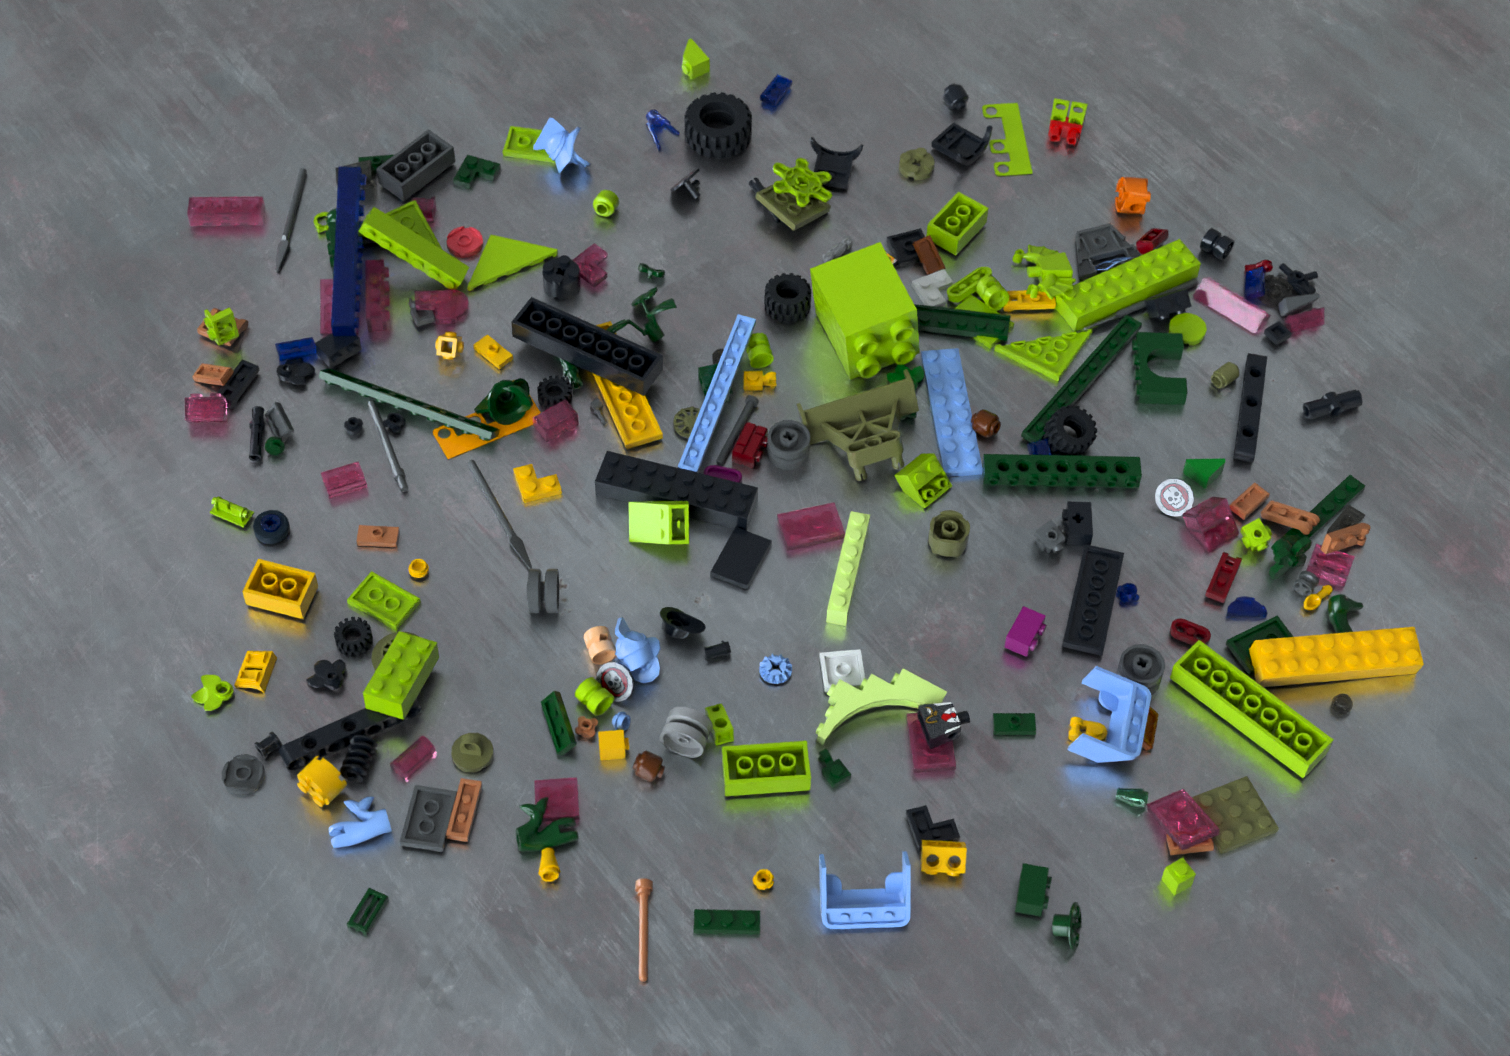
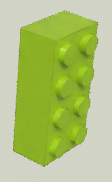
(401, 675)
(766, 768)

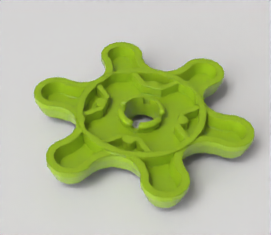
(801, 173)

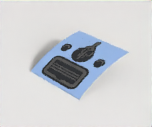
(1109, 263)

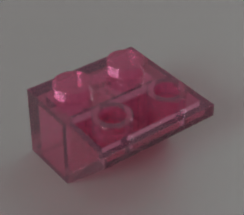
(1211, 522)

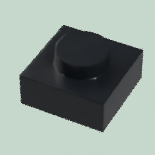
(1277, 333)

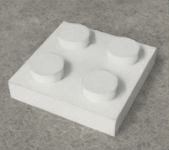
(842, 665)

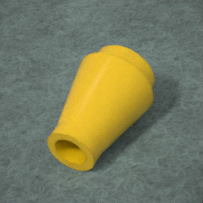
(549, 867)

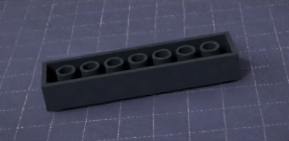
(587, 346)
(709, 497)

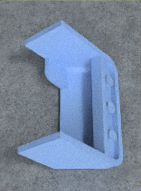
(1128, 720)
(865, 906)

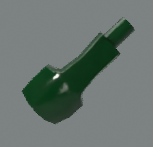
(1337, 611)

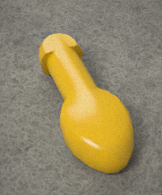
(1314, 600)

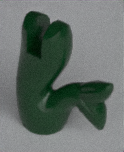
(531, 840)

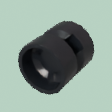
(1217, 244)

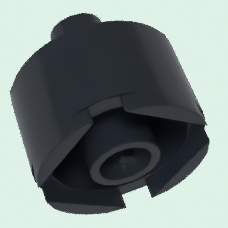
(561, 278)

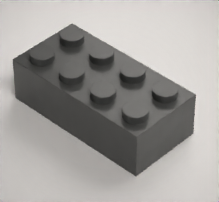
(416, 165)

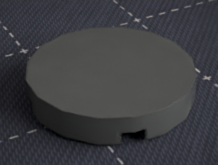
(243, 774)

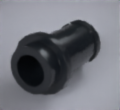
(717, 650)

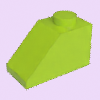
(695, 60)

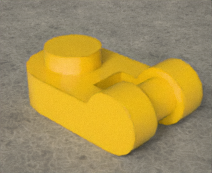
(1092, 729)

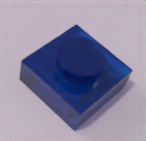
(1039, 447)

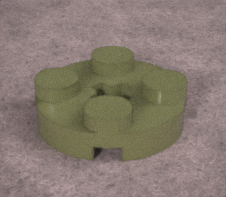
(918, 156)

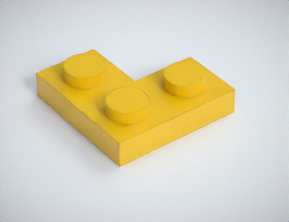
(533, 488)

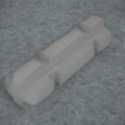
(837, 250)

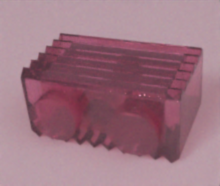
(206, 408)
(556, 421)

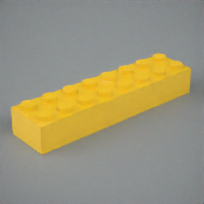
(1336, 656)

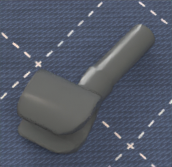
(595, 407)

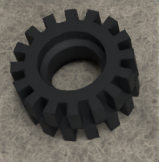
(553, 384)
(350, 627)

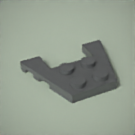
(1098, 244)

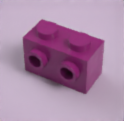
(1025, 631)

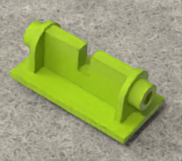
(231, 511)

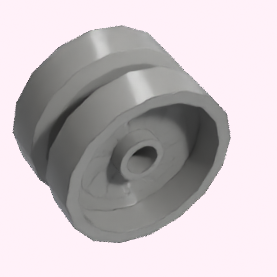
(686, 731)

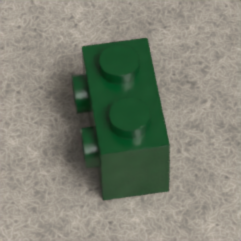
(1032, 889)

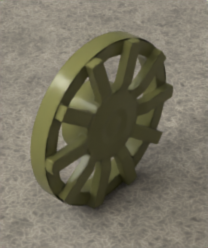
(688, 423)

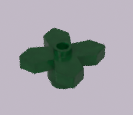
(1288, 555)

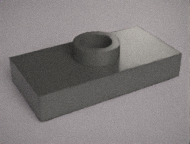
(279, 422)

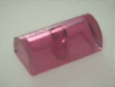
(413, 757)

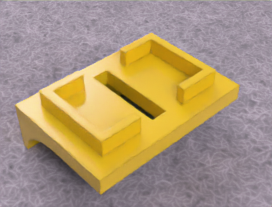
(256, 678)

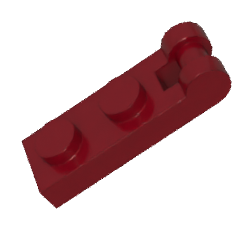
(1223, 577)

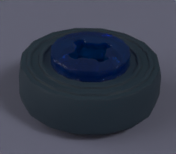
(278, 530)

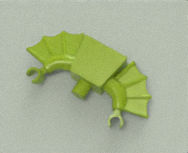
(1051, 269)

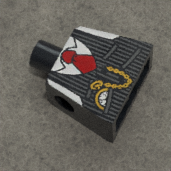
(941, 722)

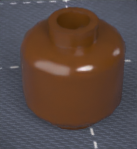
(985, 423)
(648, 766)

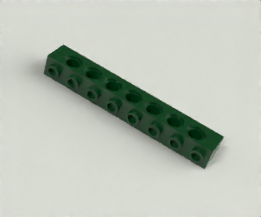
(1061, 470)

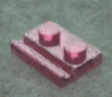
(344, 480)

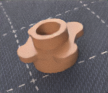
(589, 731)

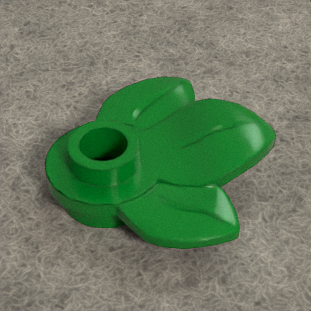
(916, 374)

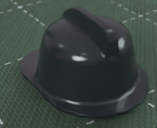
(679, 624)

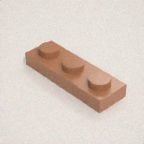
(464, 810)

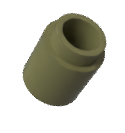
(1225, 375)

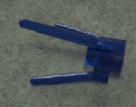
(655, 119)

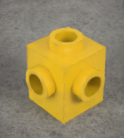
(443, 347)

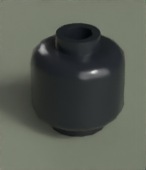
(955, 97)

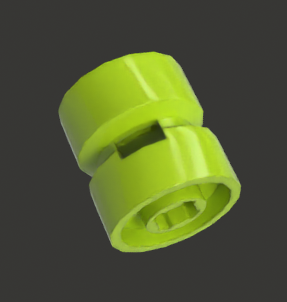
(992, 293)
(759, 351)
(594, 696)

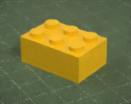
(280, 588)

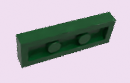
(558, 723)
(726, 921)

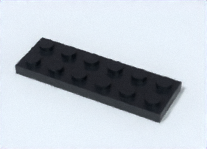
(1093, 600)

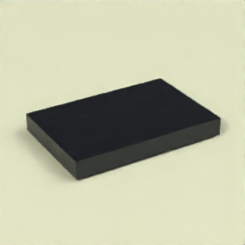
(741, 558)

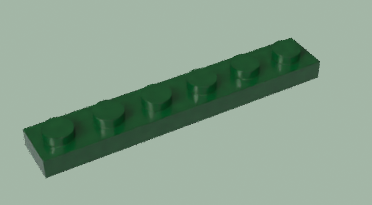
(1330, 507)

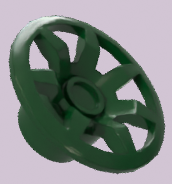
(1065, 925)

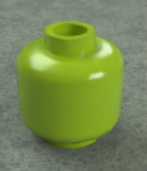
(606, 203)

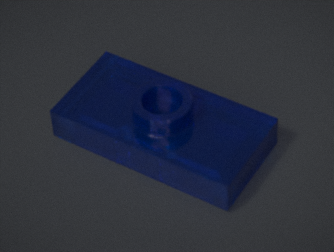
(776, 90)
(1255, 283)
(296, 349)

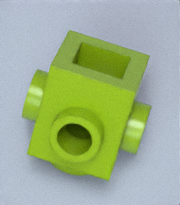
(1255, 529)

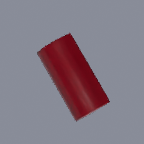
(1152, 240)

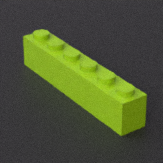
(413, 249)

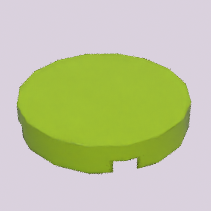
(1190, 325)

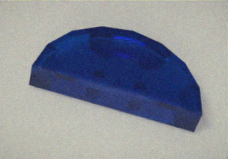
(1246, 607)

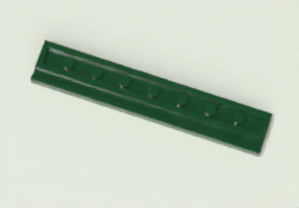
(962, 322)

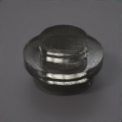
(1342, 703)

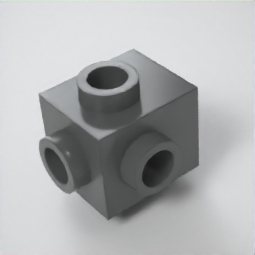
(1049, 531)

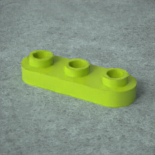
(967, 285)

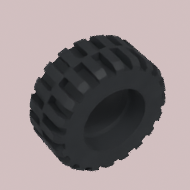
(718, 109)

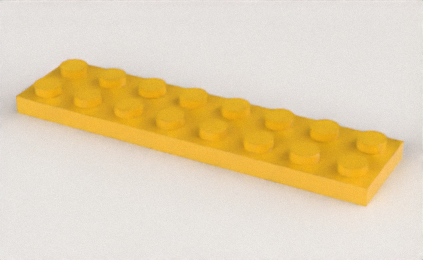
(629, 411)

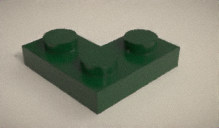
(474, 167)

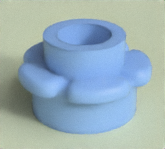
(621, 721)

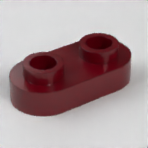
(1190, 630)

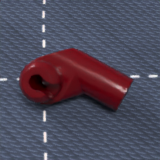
(1267, 264)

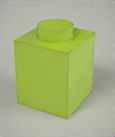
(1178, 876)

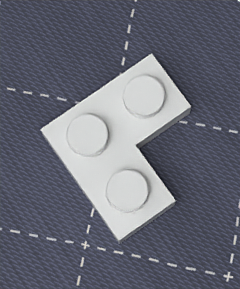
(929, 288)

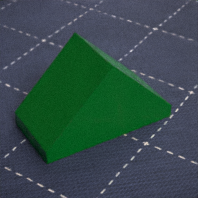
(1204, 470)

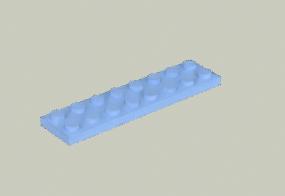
(951, 412)

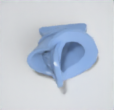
(559, 145)
(637, 652)

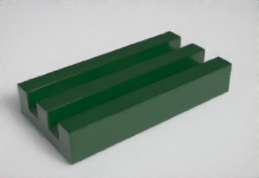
(359, 926)

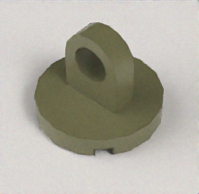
(472, 752)

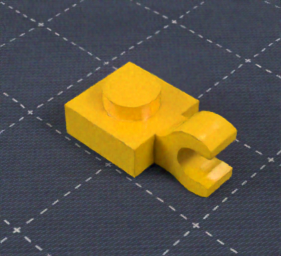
(756, 380)

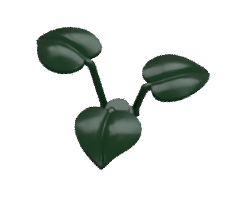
(652, 328)

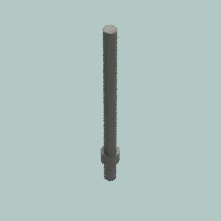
(398, 472)

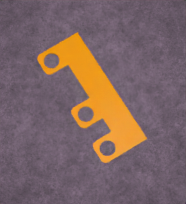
(456, 445)

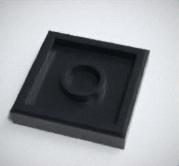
(903, 248)

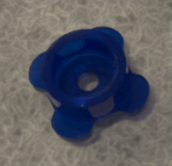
(1128, 588)

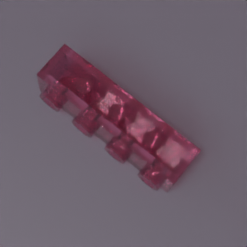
(204, 213)
(376, 295)

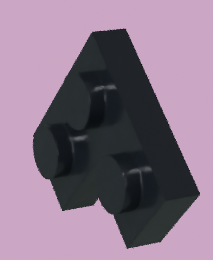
(925, 829)

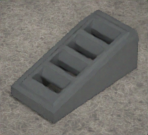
(1295, 303)

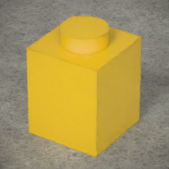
(612, 744)

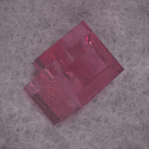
(428, 207)

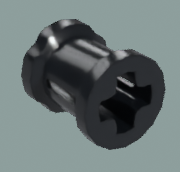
(268, 745)

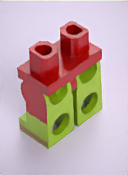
(1064, 126)

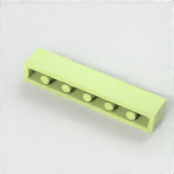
(848, 568)

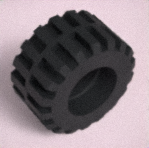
(783, 308)
(1079, 422)

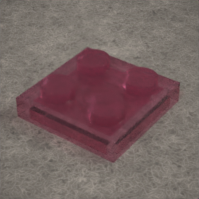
(561, 795)

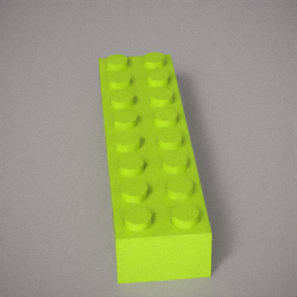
(1127, 284)
(1251, 709)

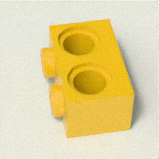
(944, 851)

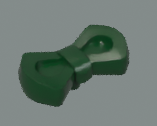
(645, 268)

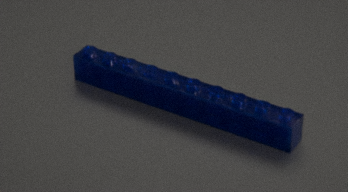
(347, 252)

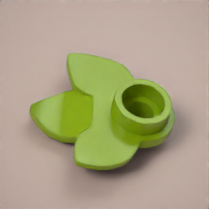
(211, 693)

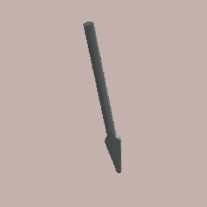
(284, 244)
(1139, 305)
(515, 542)

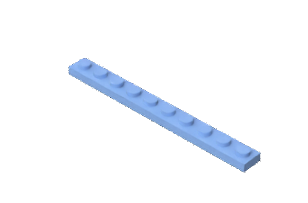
(717, 394)

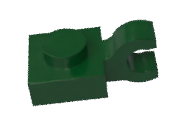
(833, 771)

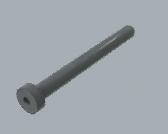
(751, 401)

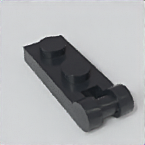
(238, 382)

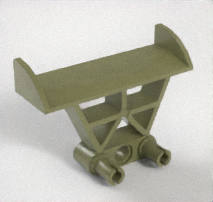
(864, 423)

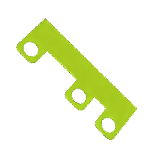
(1015, 139)

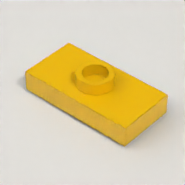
(493, 351)

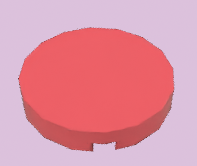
(464, 242)

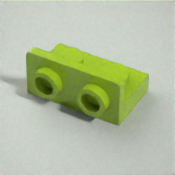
(221, 326)

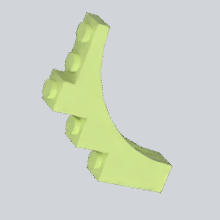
(904, 690)

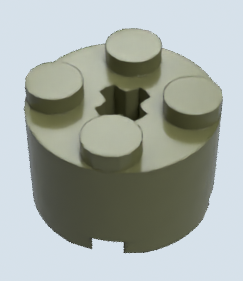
(948, 534)

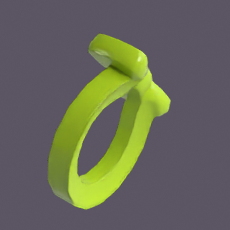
(320, 228)

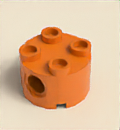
(1132, 195)

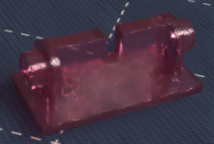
(1305, 319)

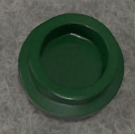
(274, 445)

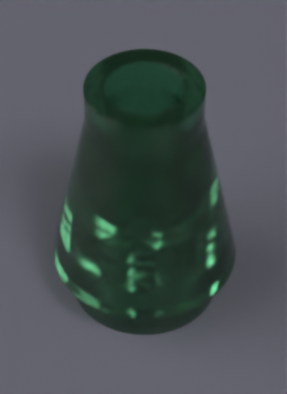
(1133, 797)

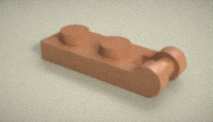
(1290, 516)
(1345, 538)

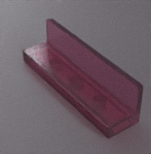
(1230, 305)

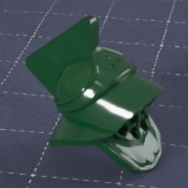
(507, 401)

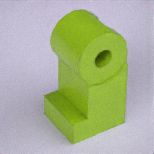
(722, 727)

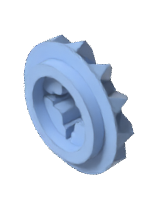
(775, 676)

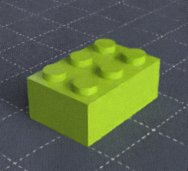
(957, 223)

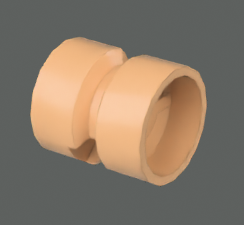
(600, 645)

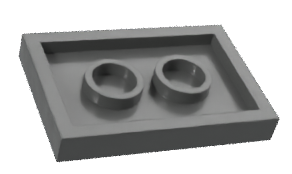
(428, 818)

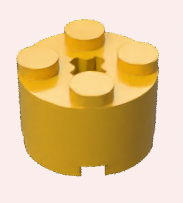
(321, 781)

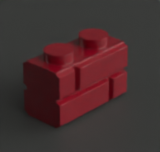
(750, 445)

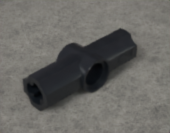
(1332, 404)

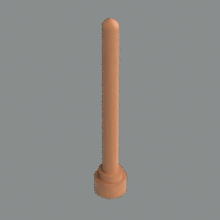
(643, 888)

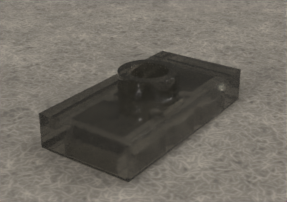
(1347, 518)

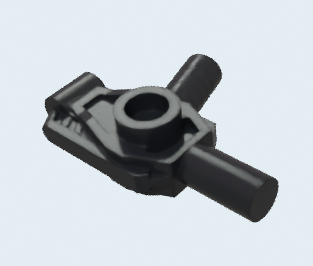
(1299, 280)

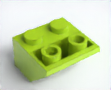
(923, 479)

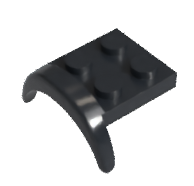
(961, 144)
(835, 163)

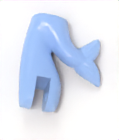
(354, 832)

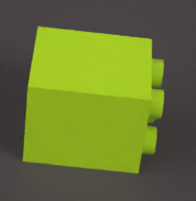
(865, 311)

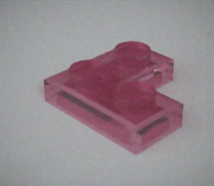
(588, 265)
(437, 300)

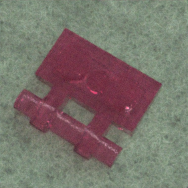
(1335, 561)

